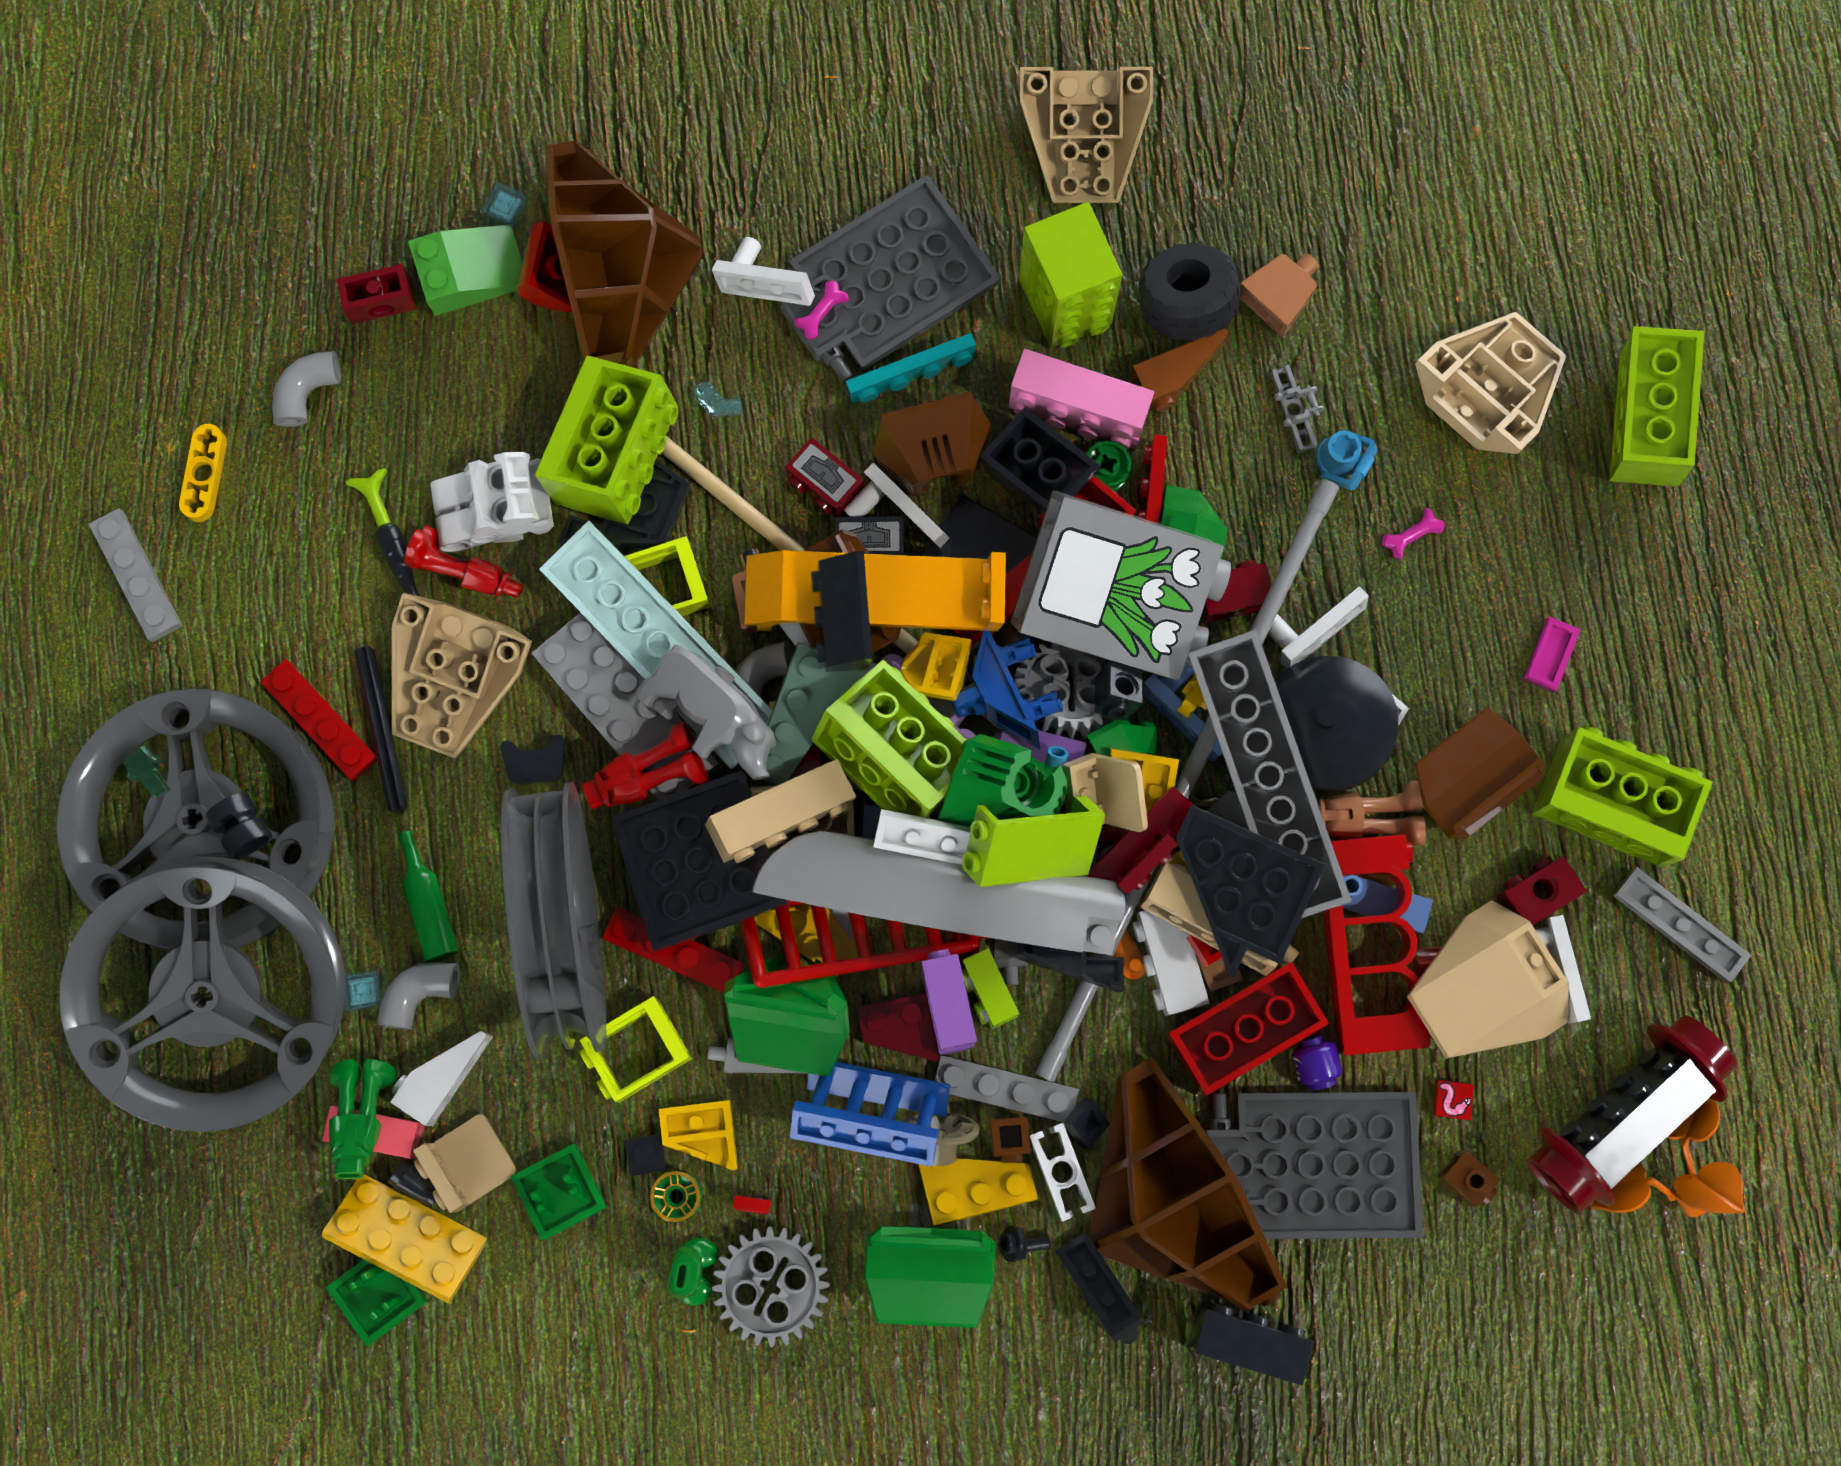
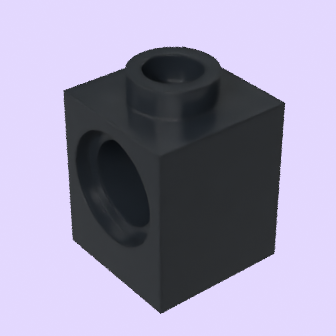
(1118, 690)

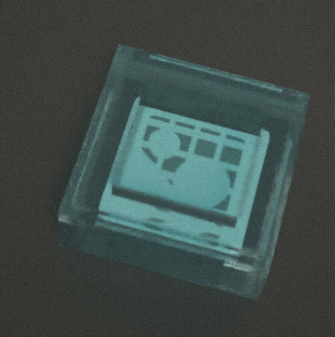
(504, 204)
(363, 991)

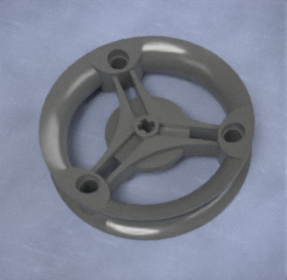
(192, 793)
(552, 918)
(185, 1012)

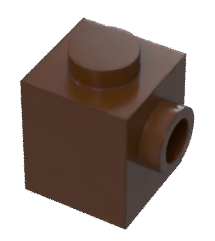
(1010, 1139)
(1469, 1179)

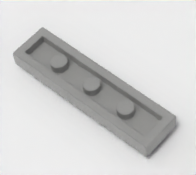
(135, 575)
(1682, 925)
(1007, 1089)

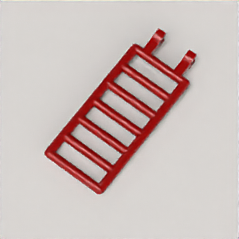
(830, 967)

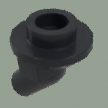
(1014, 1244)

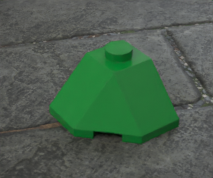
(1191, 513)
(1124, 736)

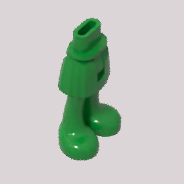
(351, 1134)
(685, 1272)

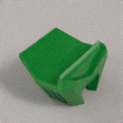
(1004, 781)
(788, 1024)
(929, 1275)

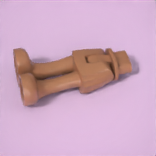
(1346, 813)

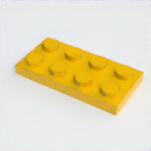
(404, 1238)

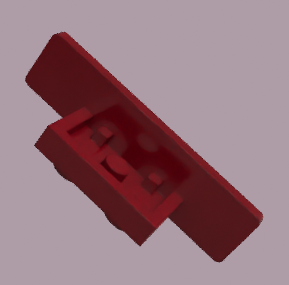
(1140, 852)

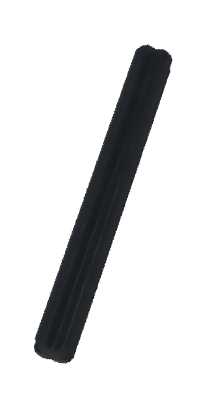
(380, 729)

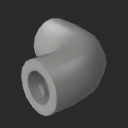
(298, 382)
(765, 665)
(413, 986)

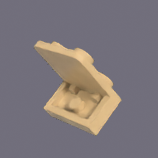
(1112, 785)
(465, 1164)

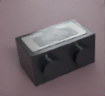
(877, 534)

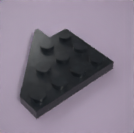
(1246, 885)

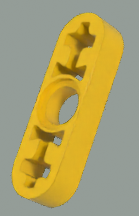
(190, 495)

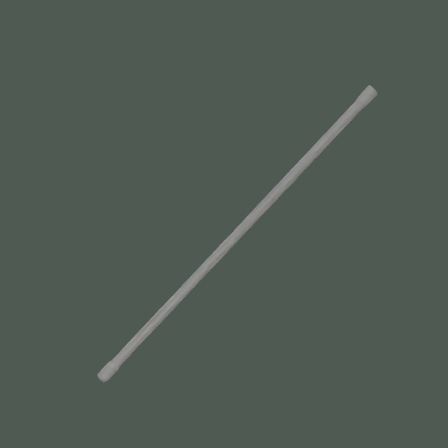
(1317, 510)

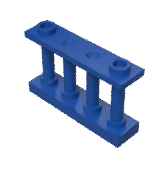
(868, 1133)

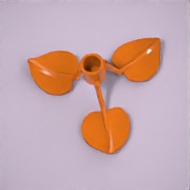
(1713, 1189)

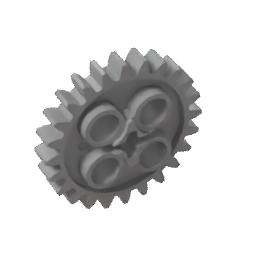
(1049, 673)
(742, 1270)

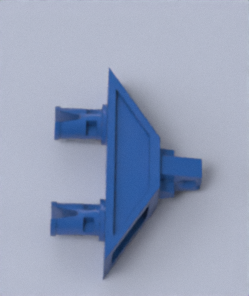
(996, 692)

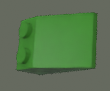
(466, 266)

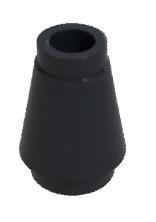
(411, 1184)

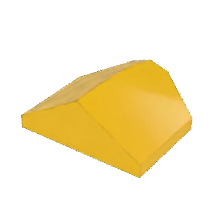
(937, 665)

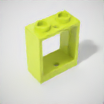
(668, 551)
(608, 1084)

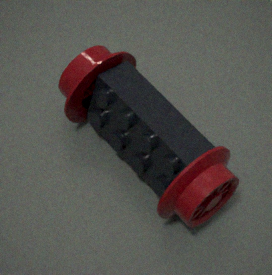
(1633, 1114)

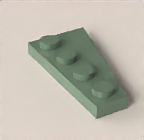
(799, 708)

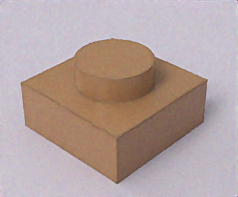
(1217, 976)

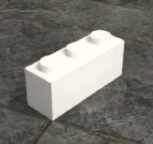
(1171, 964)

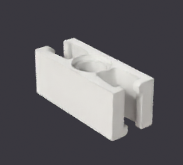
(1076, 1174)

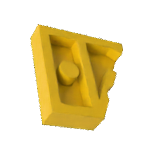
(701, 1131)

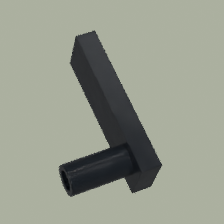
(1101, 1289)

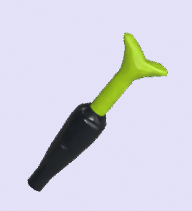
(388, 534)

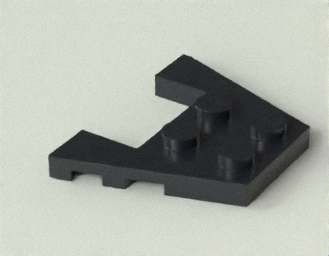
(655, 519)
(1100, 971)

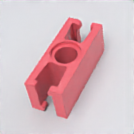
(396, 1136)

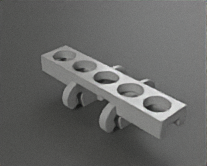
(1303, 415)

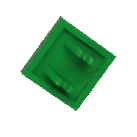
(559, 1192)
(375, 1300)

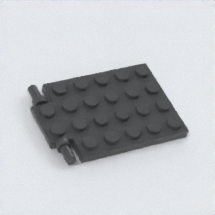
(903, 274)
(1325, 1162)

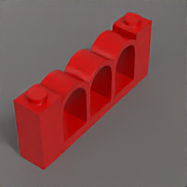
(1383, 1031)

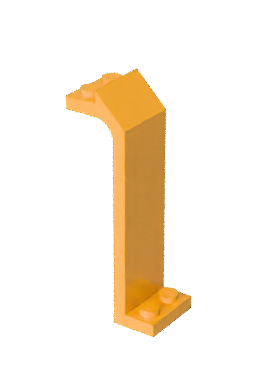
(899, 590)

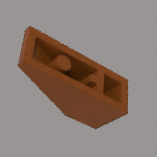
(1176, 369)

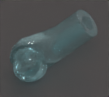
(715, 404)

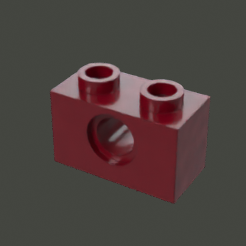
(377, 294)
(1561, 888)

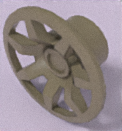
(949, 1135)

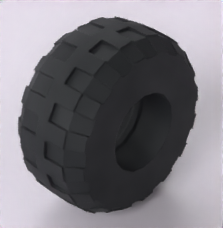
(1189, 291)

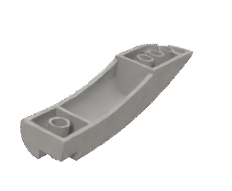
(869, 881)

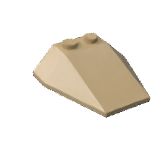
(1492, 382)

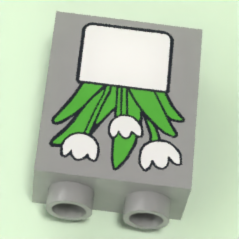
(1119, 586)

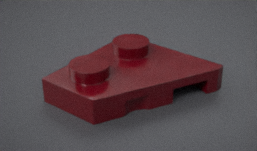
(900, 1026)

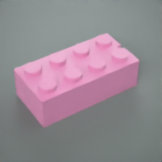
(1080, 399)

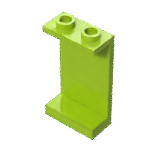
(1032, 846)

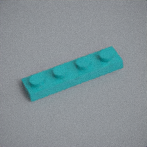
(900, 373)

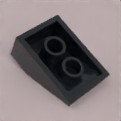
(1035, 460)

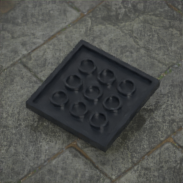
(678, 870)

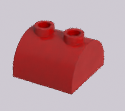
(541, 272)

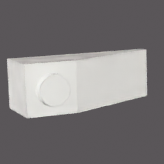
(433, 1084)

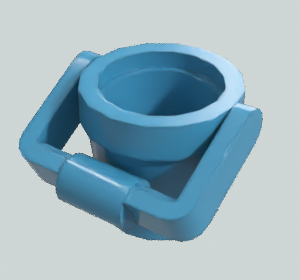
(1340, 457)

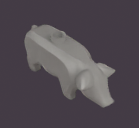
(712, 701)

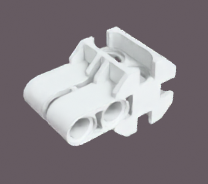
(490, 503)

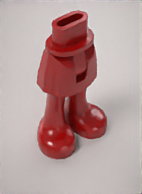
(475, 573)
(624, 777)

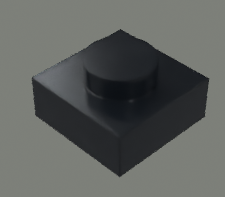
(1086, 1123)
(645, 1155)

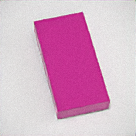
(1551, 654)

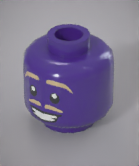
(1317, 1063)

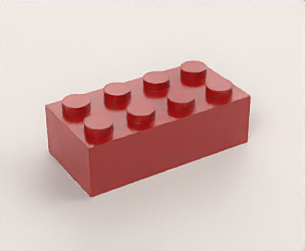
(1247, 1029)

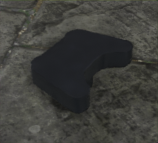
(534, 765)

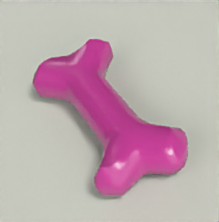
(810, 322)
(1426, 525)

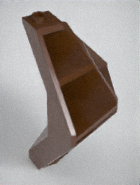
(616, 253)
(1174, 1201)

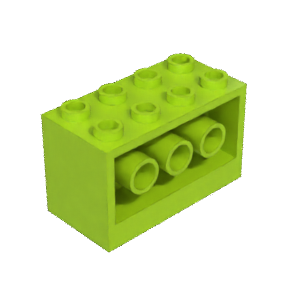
(1069, 275)
(1657, 406)
(607, 440)
(891, 742)
(1622, 797)

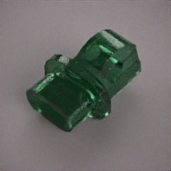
(143, 766)

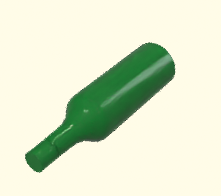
(426, 905)

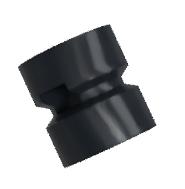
(240, 828)

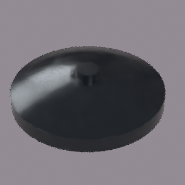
(1339, 720)

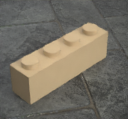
(780, 811)
(1177, 902)

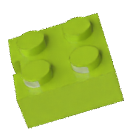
(985, 980)

